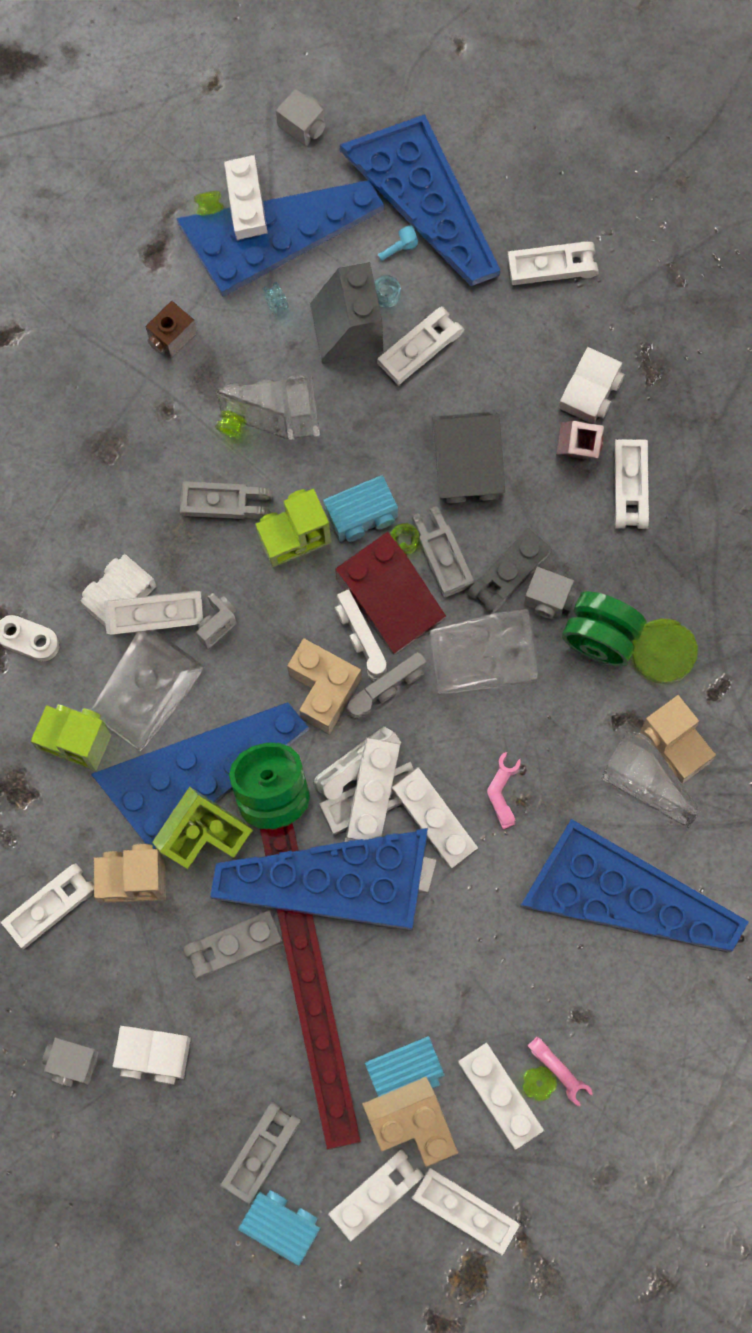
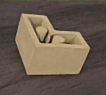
(331, 682)
(677, 740)
(130, 875)
(411, 1114)

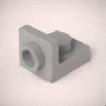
(217, 625)

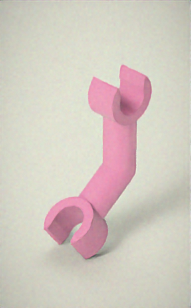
(494, 791)
(544, 1055)

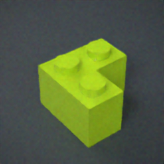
(296, 530)
(72, 735)
(194, 823)

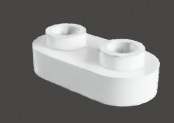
(25, 638)

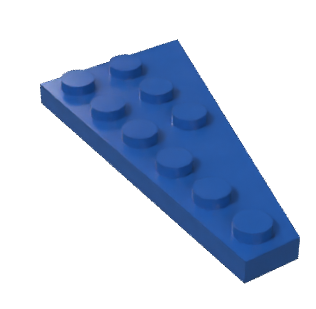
(418, 181)
(293, 228)
(154, 783)
(345, 880)
(612, 887)

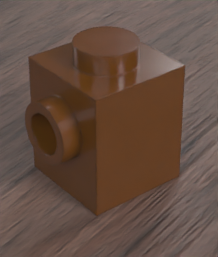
(170, 329)

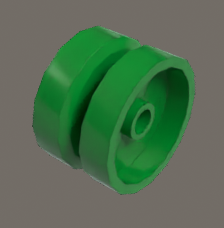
(604, 628)
(269, 785)

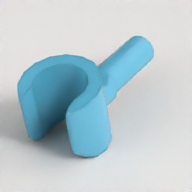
(407, 241)

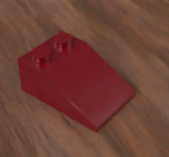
(390, 593)

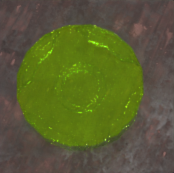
(665, 651)

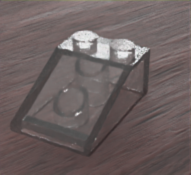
(146, 687)
(645, 775)

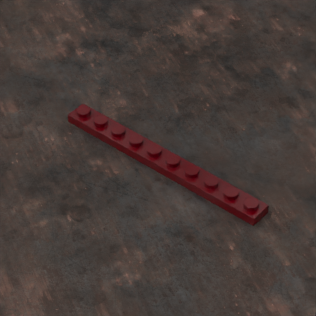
(315, 1011)

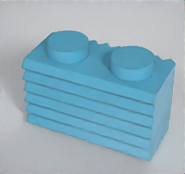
(361, 509)
(405, 1066)
(279, 1227)

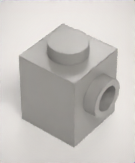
(301, 117)
(549, 593)
(69, 1062)

